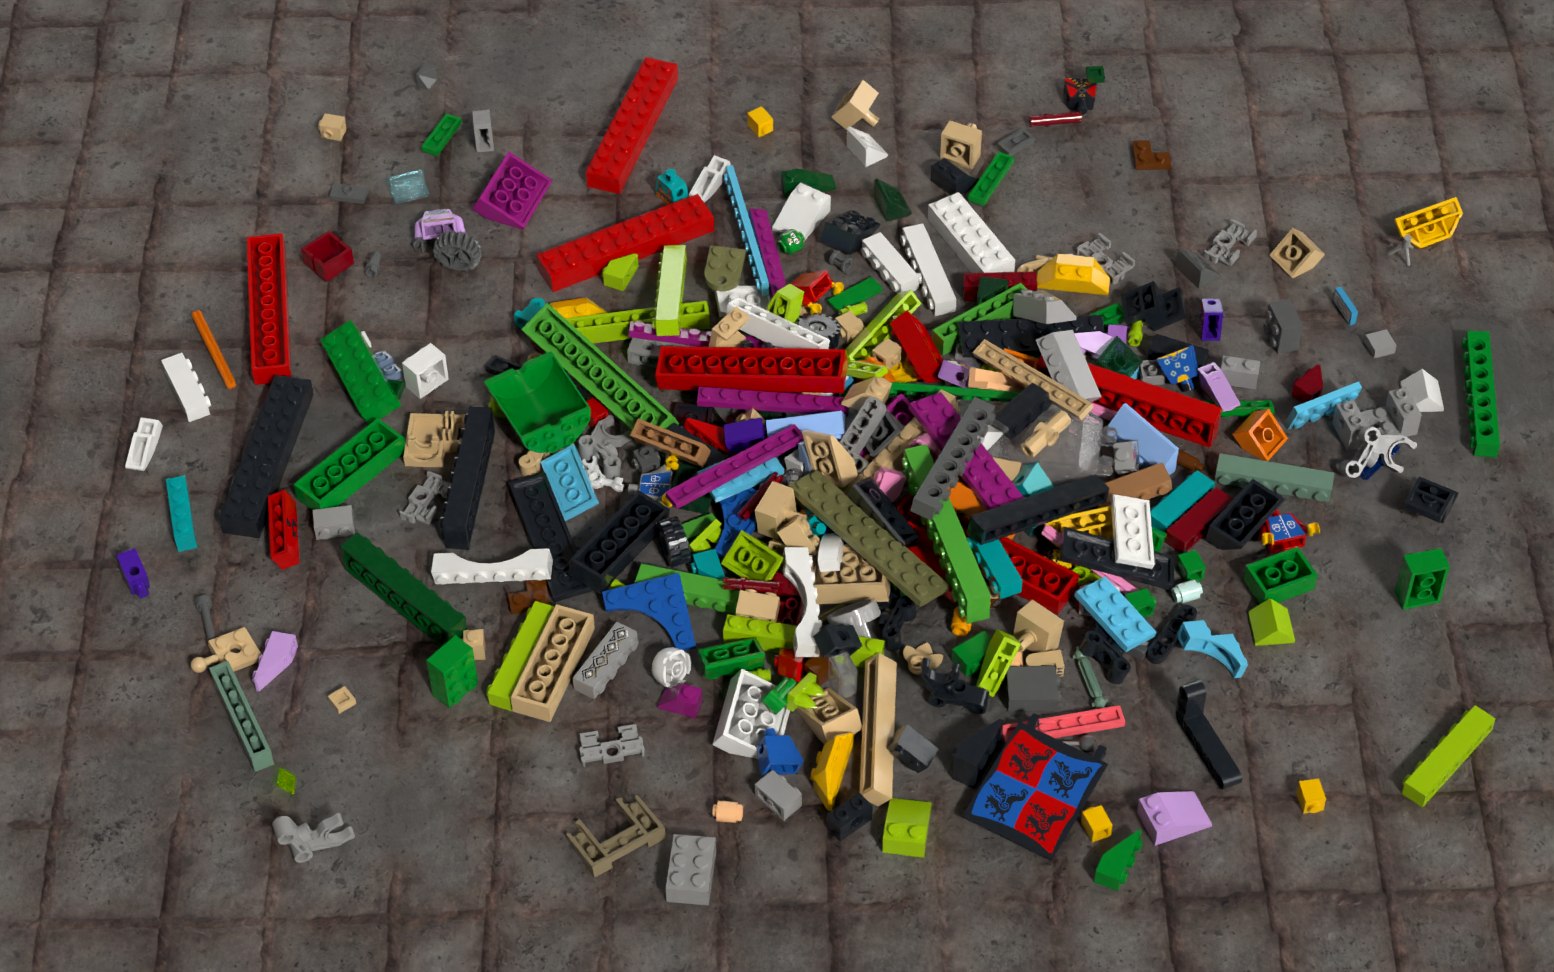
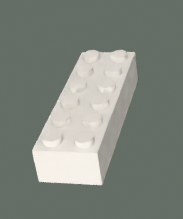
(969, 236)

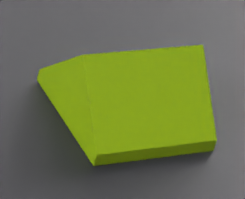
(1271, 624)

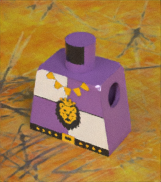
(955, 372)

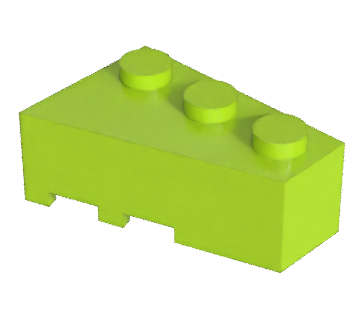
(787, 303)

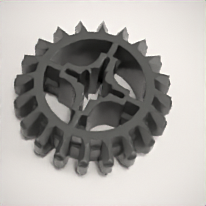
(457, 251)

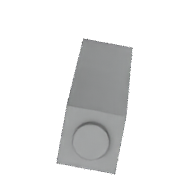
(483, 130)

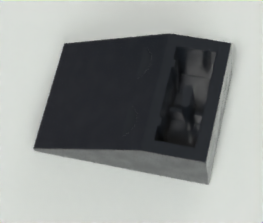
(848, 231)

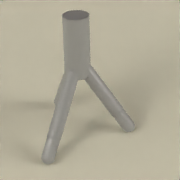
(1405, 246)

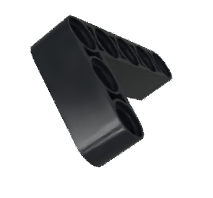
(1202, 735)

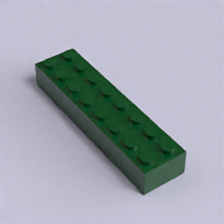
(402, 590)

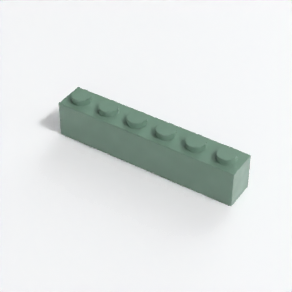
(1275, 476)
(241, 716)

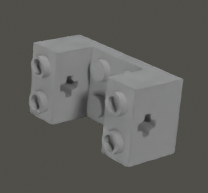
(1397, 417)

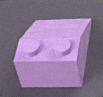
(1172, 815)

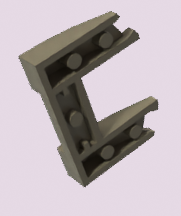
(599, 857)

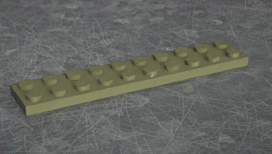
(868, 538)

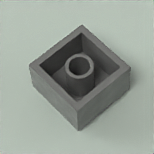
(1283, 326)

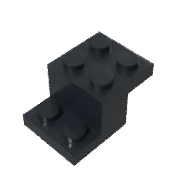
(1154, 306)
(1430, 500)

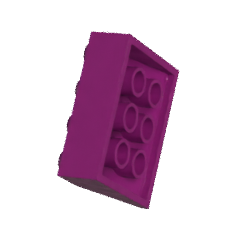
(512, 193)

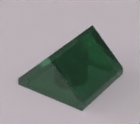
(890, 201)
(990, 288)
(1119, 358)

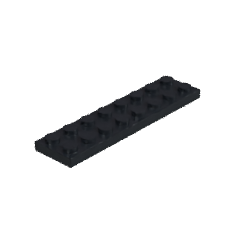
(1019, 334)
(548, 531)

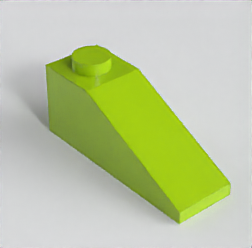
(997, 661)

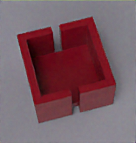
(327, 256)

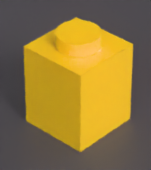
(760, 121)
(1311, 796)
(1096, 823)

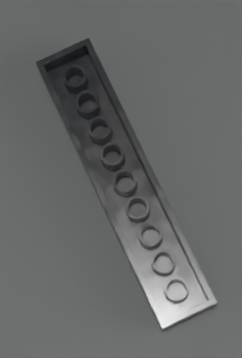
(266, 456)

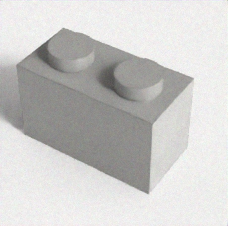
(1240, 371)
(333, 522)
(778, 794)

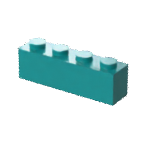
(1180, 500)
(181, 513)
(996, 567)

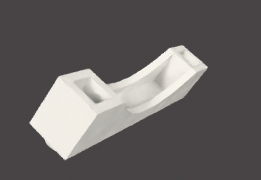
(531, 565)
(797, 569)

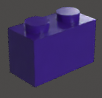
(744, 434)

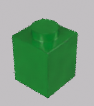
(1191, 566)

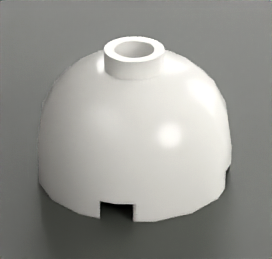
(671, 666)

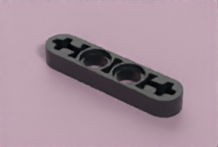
(1169, 632)

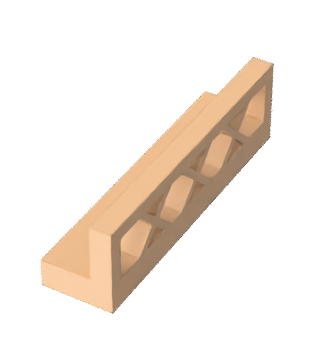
(991, 381)

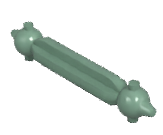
(1090, 679)

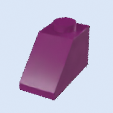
(682, 700)

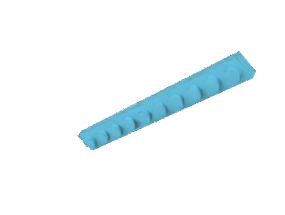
(747, 232)

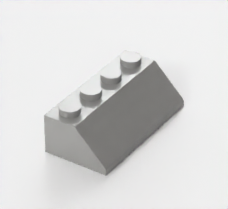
(1068, 364)

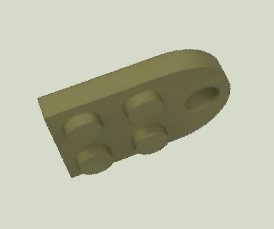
(724, 265)

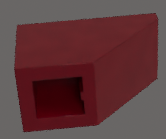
(1309, 385)

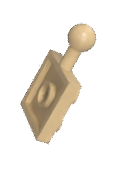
(221, 647)

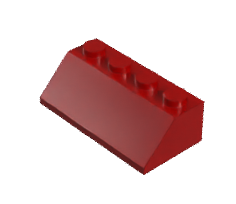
(919, 347)

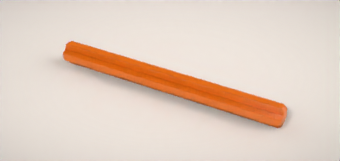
(213, 349)

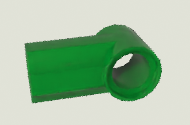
(777, 697)

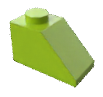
(620, 271)

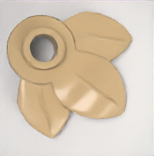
(915, 657)

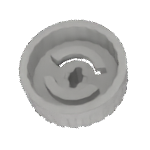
(857, 615)

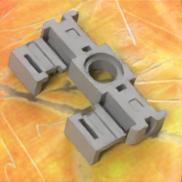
(1095, 249)
(1221, 250)
(421, 512)
(626, 746)

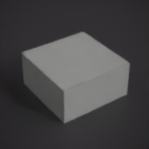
(1380, 343)
(1152, 372)

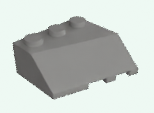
(1041, 307)

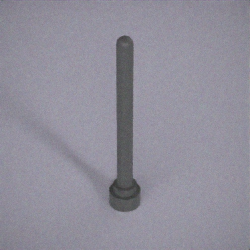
(204, 605)

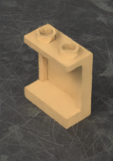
(726, 331)

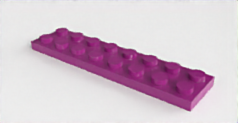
(983, 472)

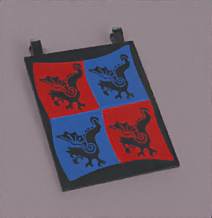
(1036, 789)

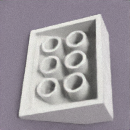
(746, 717)

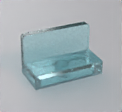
(408, 186)

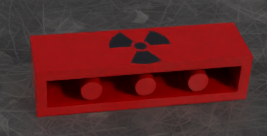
(283, 530)

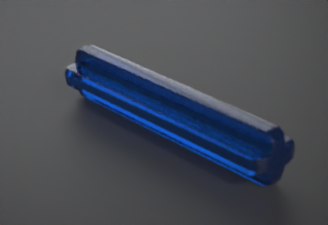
(1369, 472)

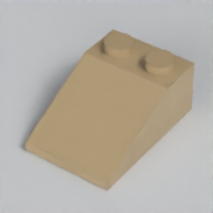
(830, 458)
(831, 716)

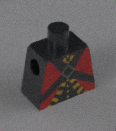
(1080, 94)

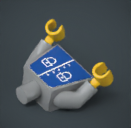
(657, 482)

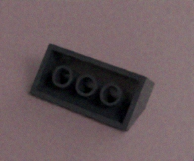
(878, 506)
(1243, 516)

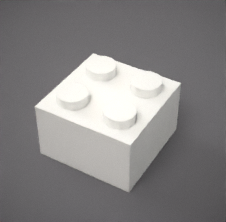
(425, 370)

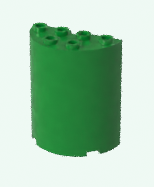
(541, 404)

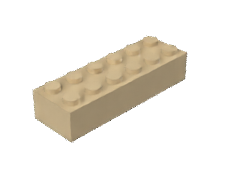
(552, 663)

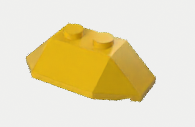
(1431, 223)
(1073, 275)
(577, 308)
(1092, 521)
(831, 768)

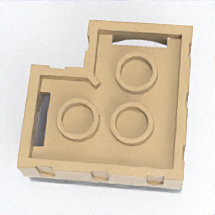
(431, 437)

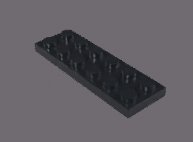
(1099, 554)

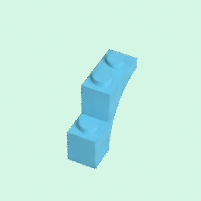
(1225, 648)

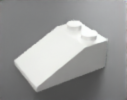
(803, 211)

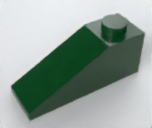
(792, 178)

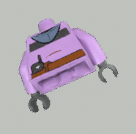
(435, 223)

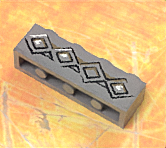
(605, 660)

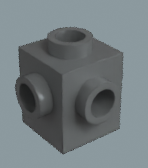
(645, 460)

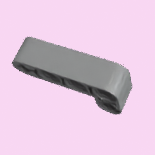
(865, 433)

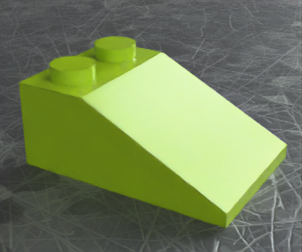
(752, 558)
(906, 827)

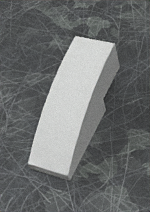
(710, 178)
(143, 444)
(830, 552)

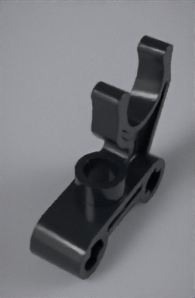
(892, 618)
(1107, 652)
(945, 689)

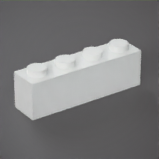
(889, 263)
(186, 387)

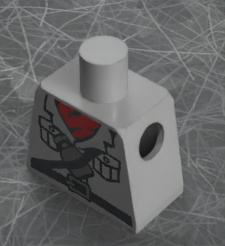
(1126, 457)

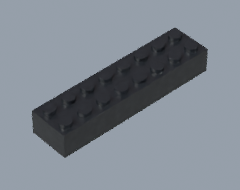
(468, 478)

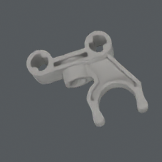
(603, 447)
(1370, 449)
(304, 840)

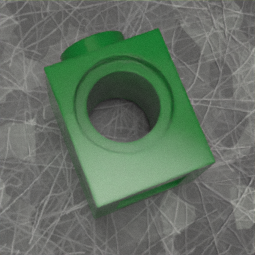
(1142, 602)

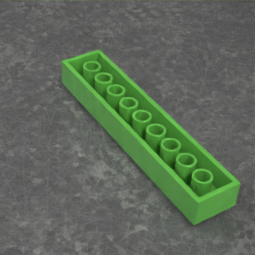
(595, 370)
(949, 543)

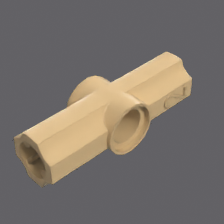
(1045, 434)

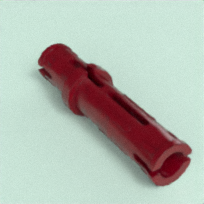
(1052, 119)
(748, 509)
(759, 586)

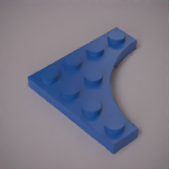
(732, 523)
(660, 600)

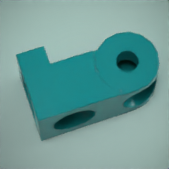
(521, 318)

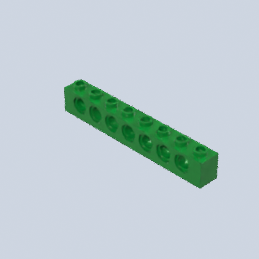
(1481, 394)

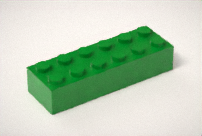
(360, 372)
(350, 466)

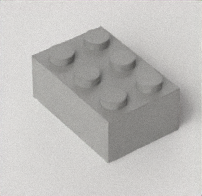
(691, 869)

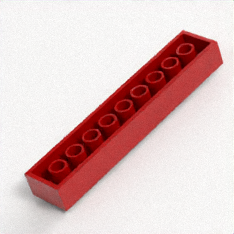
(632, 125)
(640, 235)
(268, 308)
(752, 369)
(1160, 407)
(1041, 578)

